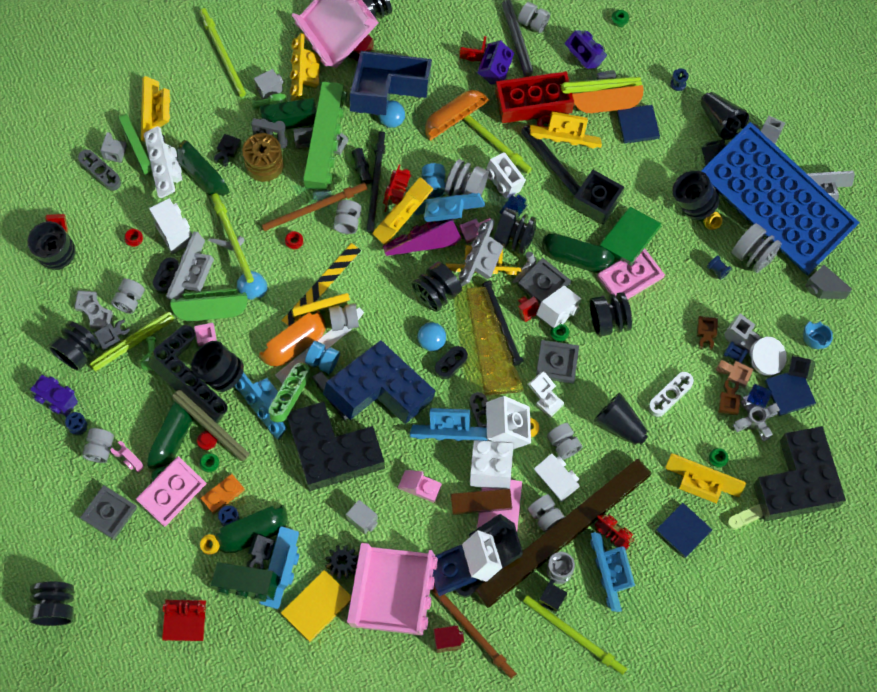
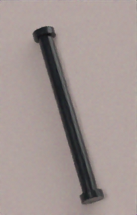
(503, 325)

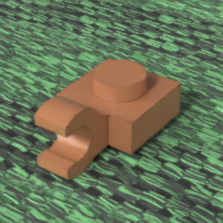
(736, 372)

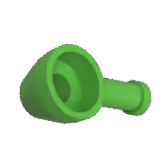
(272, 99)
(151, 346)

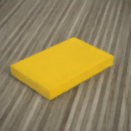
(319, 305)
(317, 605)

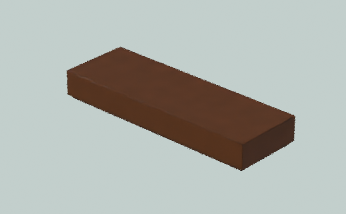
(481, 501)

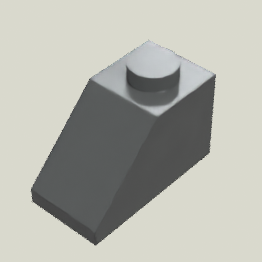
(827, 285)

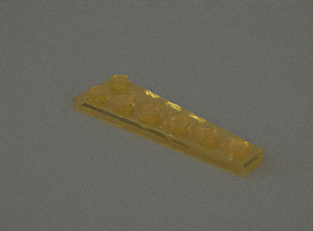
(493, 356)

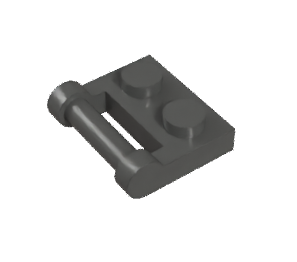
(267, 127)

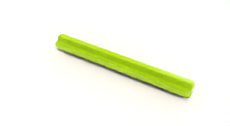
(603, 84)
(131, 341)

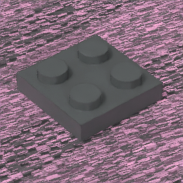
(543, 280)
(558, 361)
(108, 512)

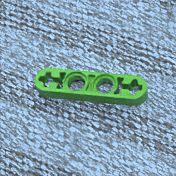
(135, 144)
(292, 392)

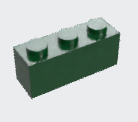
(292, 113)
(245, 582)

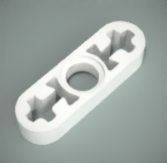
(668, 403)

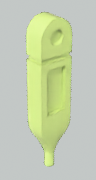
(745, 517)

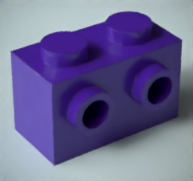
(586, 49)
(495, 62)
(49, 392)

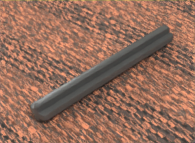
(517, 37)

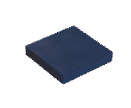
(638, 124)
(790, 393)
(683, 530)
(451, 571)

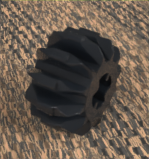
(341, 555)

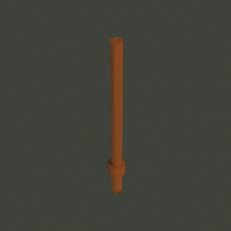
(347, 193)
(499, 659)

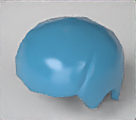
(394, 116)
(254, 289)
(817, 335)
(431, 336)

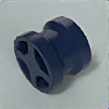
(75, 419)
(227, 513)

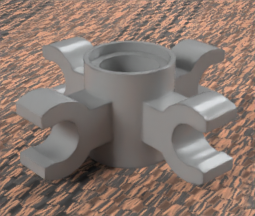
(749, 421)

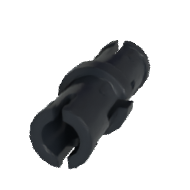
(361, 166)

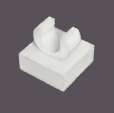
(541, 385)
(550, 404)

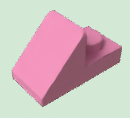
(419, 485)

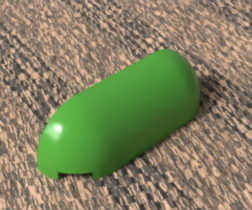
(209, 304)

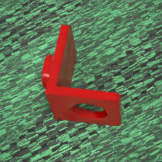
(473, 54)

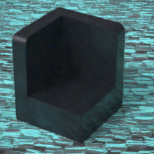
(712, 148)
(802, 367)
(552, 597)

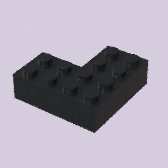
(331, 458)
(811, 478)

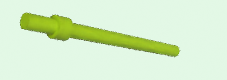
(210, 26)
(515, 158)
(221, 211)
(607, 658)

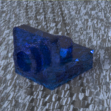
(517, 203)
(759, 396)

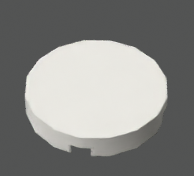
(768, 356)

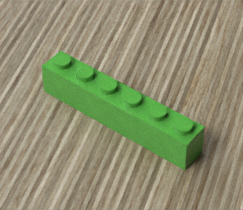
(324, 136)

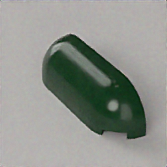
(200, 170)
(577, 253)
(169, 437)
(240, 533)

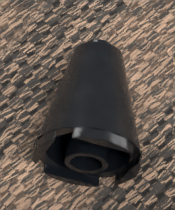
(724, 115)
(622, 420)

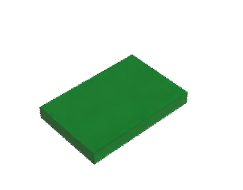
(631, 235)

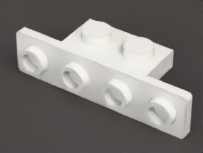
(163, 162)

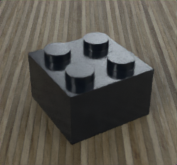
(598, 197)

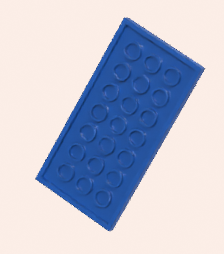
(780, 198)

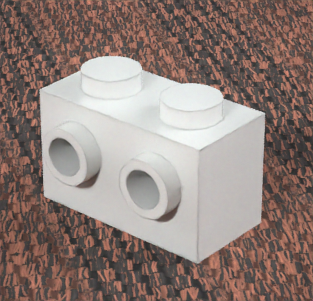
(505, 175)
(559, 307)
(557, 477)
(481, 556)

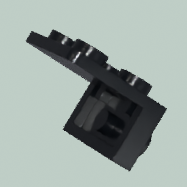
(504, 537)

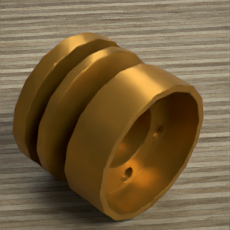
(263, 166)

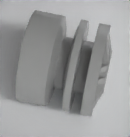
(463, 181)
(757, 248)

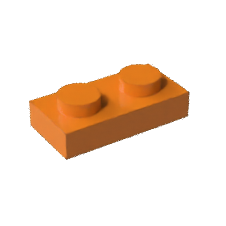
(222, 494)

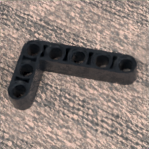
(178, 381)

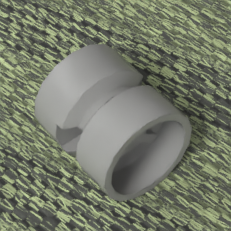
(528, 15)
(347, 217)
(127, 297)
(343, 317)
(564, 441)
(98, 444)
(546, 519)
(560, 567)

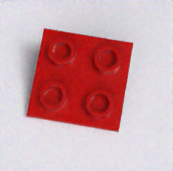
(396, 189)
(606, 522)
(184, 620)

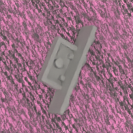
(831, 180)
(483, 255)
(192, 269)

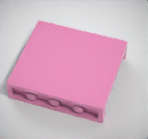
(335, 27)
(392, 590)

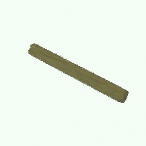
(210, 425)

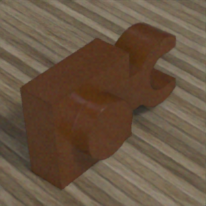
(707, 330)
(729, 401)

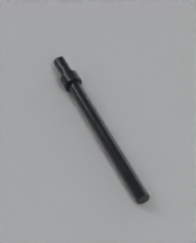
(379, 150)

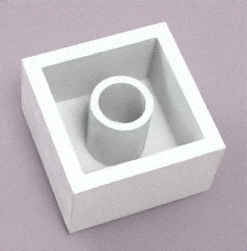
(171, 225)
(508, 422)
(491, 464)

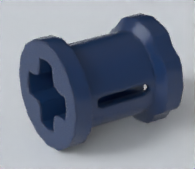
(677, 79)
(719, 267)
(735, 352)

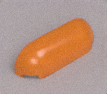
(608, 99)
(454, 112)
(294, 340)

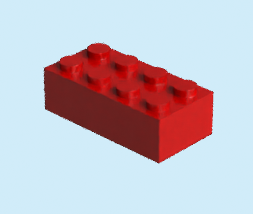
(533, 97)

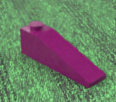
(425, 237)

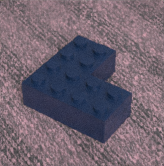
(387, 74)
(379, 376)

